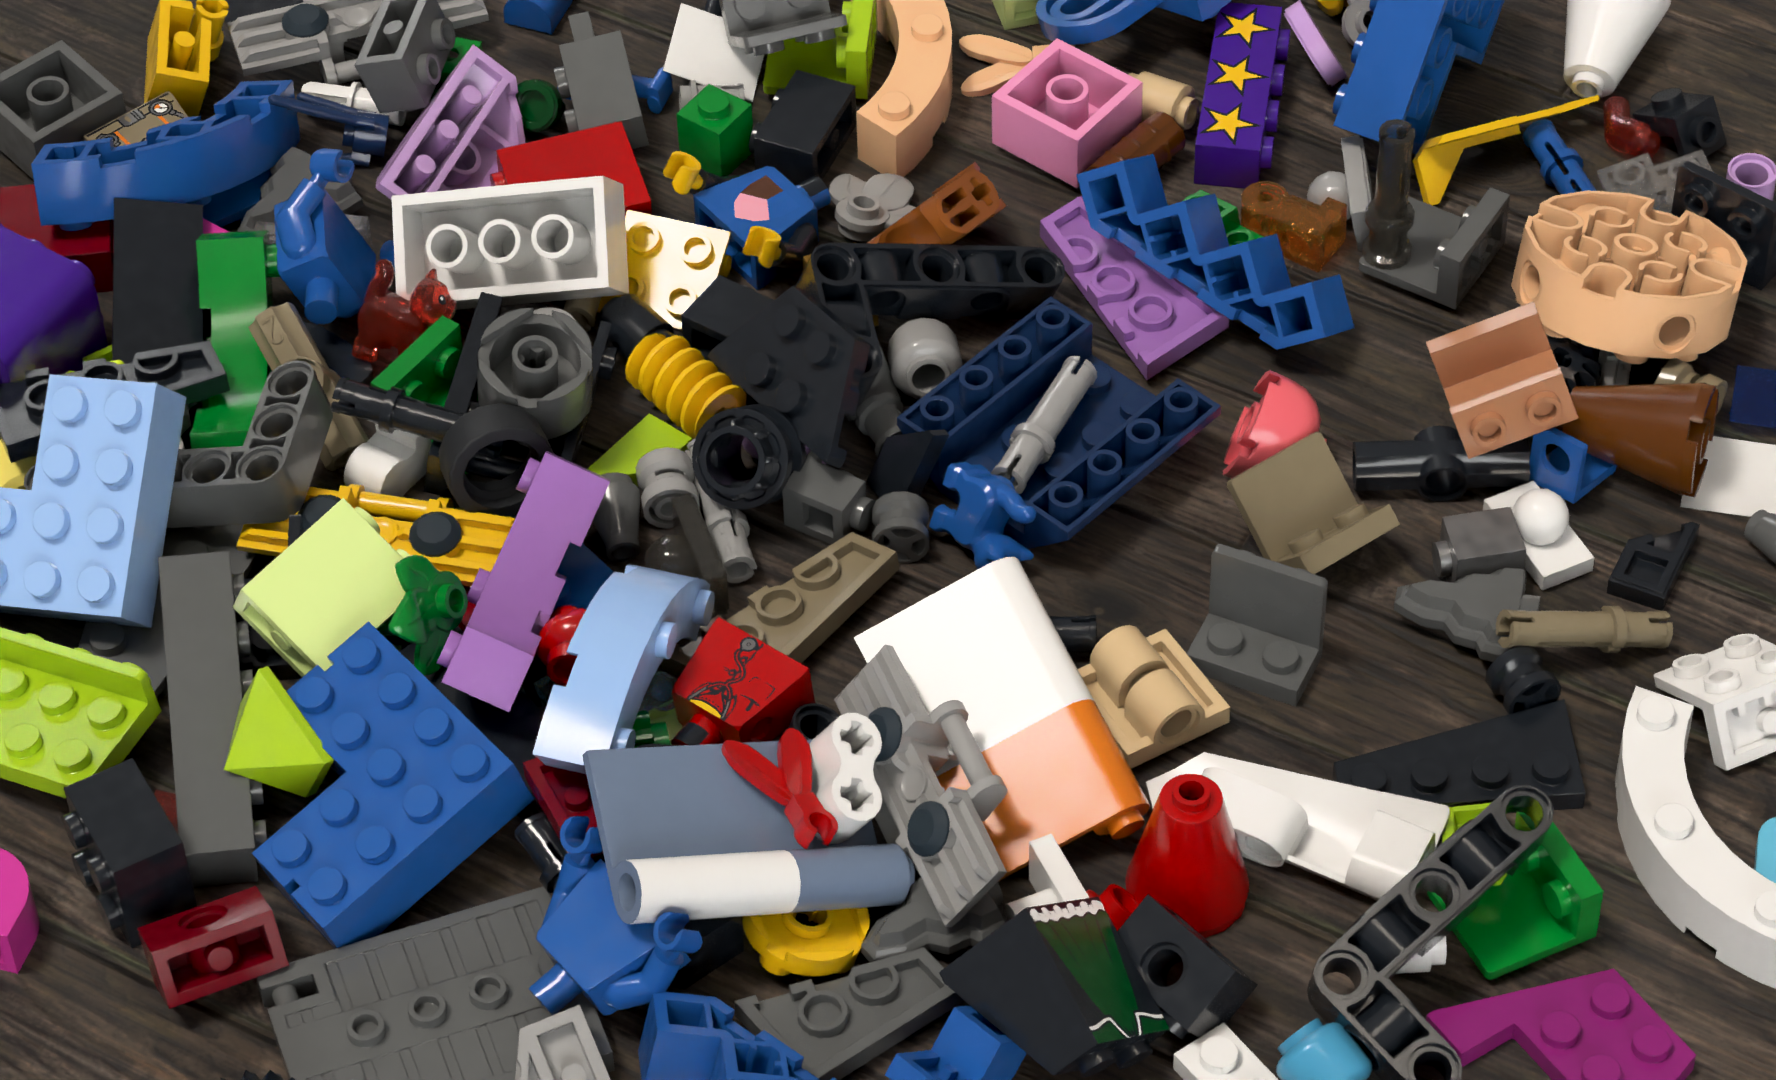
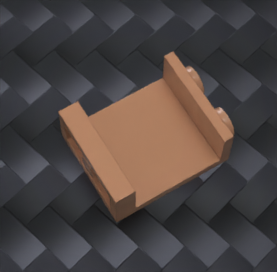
(1501, 380)

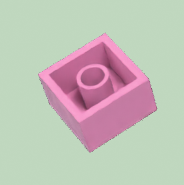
(1065, 111)

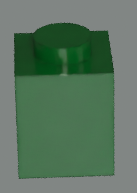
(716, 130)

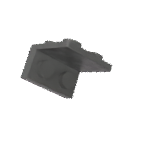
(764, 24)
(1449, 249)
(1261, 625)

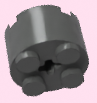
(539, 366)

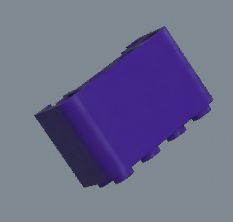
(45, 310)

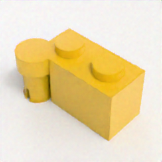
(181, 50)

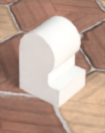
(388, 462)

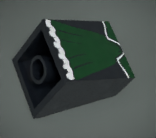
(1061, 988)

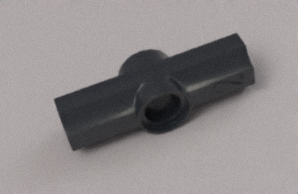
(1437, 465)

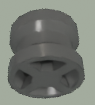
(901, 525)

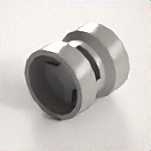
(663, 476)

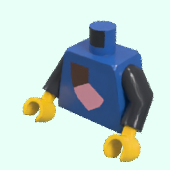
(764, 211)

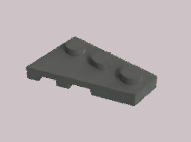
(856, 1016)

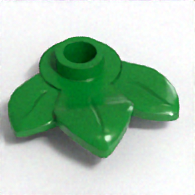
(428, 610)

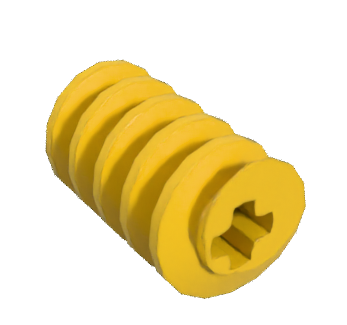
(681, 381)

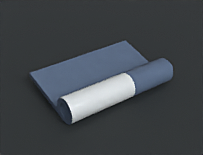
(711, 845)

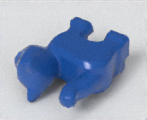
(982, 514)

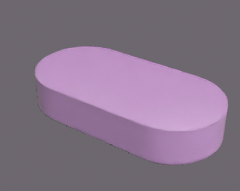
(1314, 43)

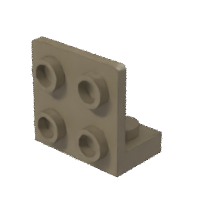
(1305, 508)

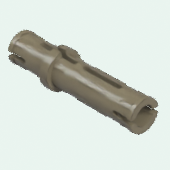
(1602, 629)

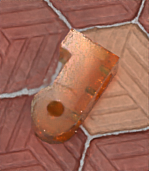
(1305, 230)

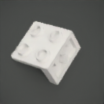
(1736, 695)

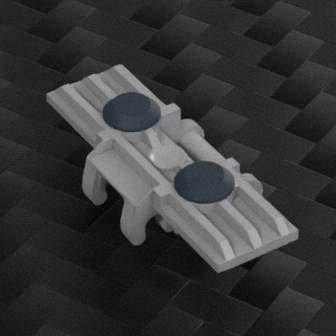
(318, 32)
(931, 825)

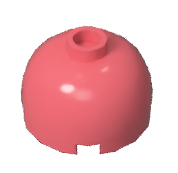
(1277, 421)

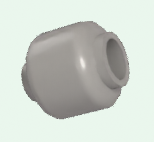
(922, 356)

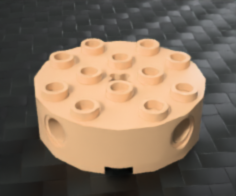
(1629, 276)

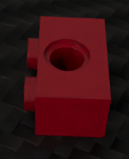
(213, 947)

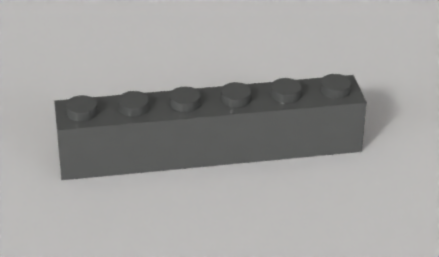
(204, 702)

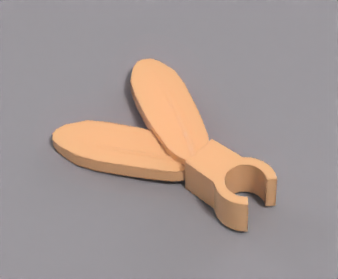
(1007, 61)

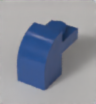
(964, 1050)

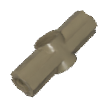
(285, 339)

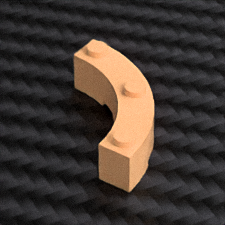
(915, 99)

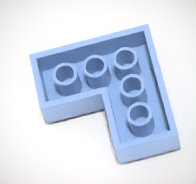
(97, 504)

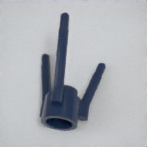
(363, 129)

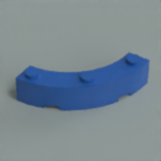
(175, 163)

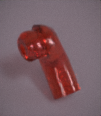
(1626, 133)

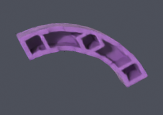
(523, 583)

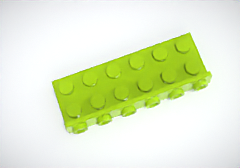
(66, 712)

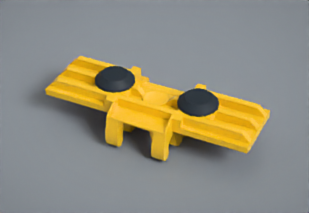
(444, 535)

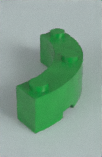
(237, 286)

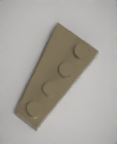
(810, 605)

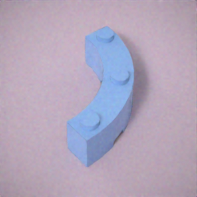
(618, 651)

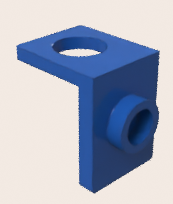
(1568, 467)

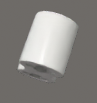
(844, 772)

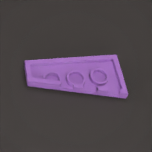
(1145, 311)

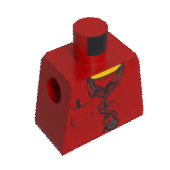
(737, 689)

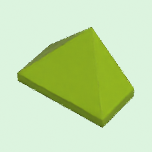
(275, 740)

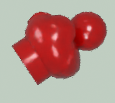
(555, 640)

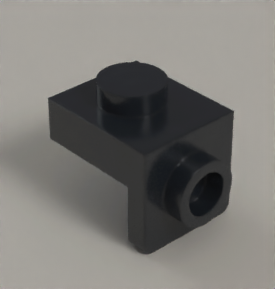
(1685, 117)

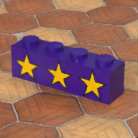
(1239, 95)

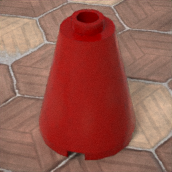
(1191, 856)

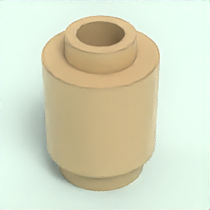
(1168, 97)

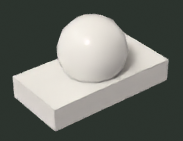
(1551, 545)

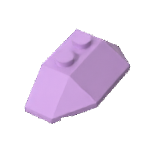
(458, 131)

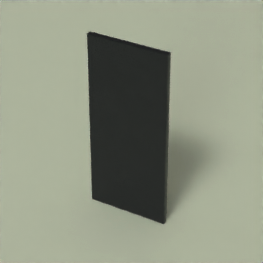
(155, 276)

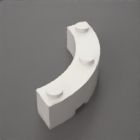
(1677, 851)

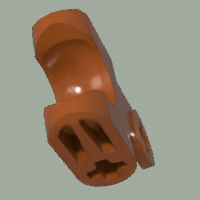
(949, 213)

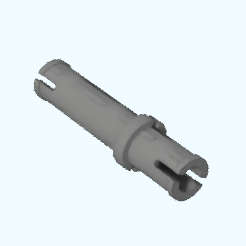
(1034, 440)
(729, 534)

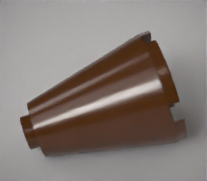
(1649, 429)

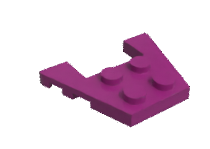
(1572, 1030)

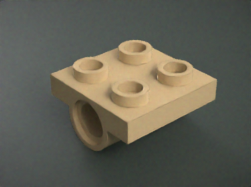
(1151, 693)

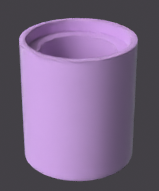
(1753, 173)

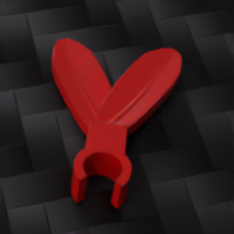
(786, 784)

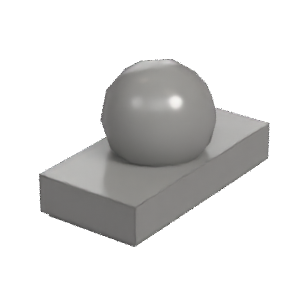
(1349, 188)

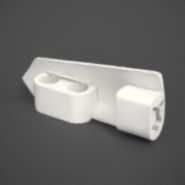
(1320, 825)

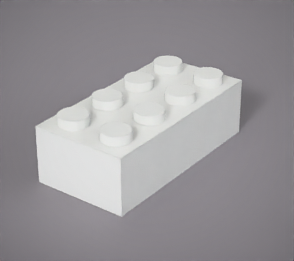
(515, 241)

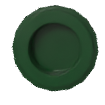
(539, 105)

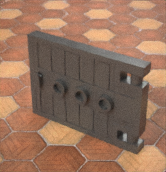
(420, 999)

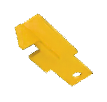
(1440, 154)

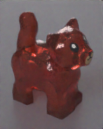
(393, 320)

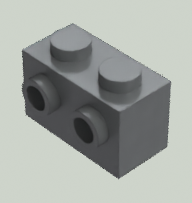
(405, 54)

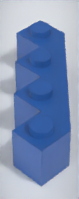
(1192, 246)
(700, 1041)

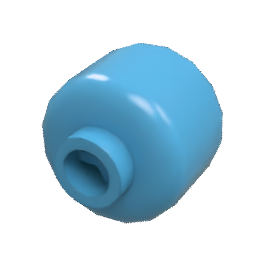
(1322, 1054)

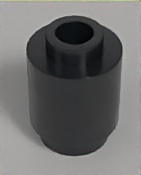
(631, 322)

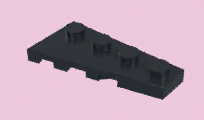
(185, 369)
(1478, 761)

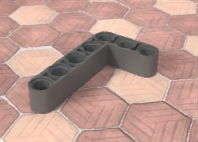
(265, 475)

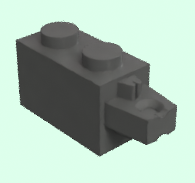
(598, 81)

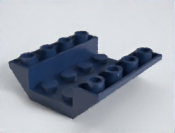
(1100, 452)

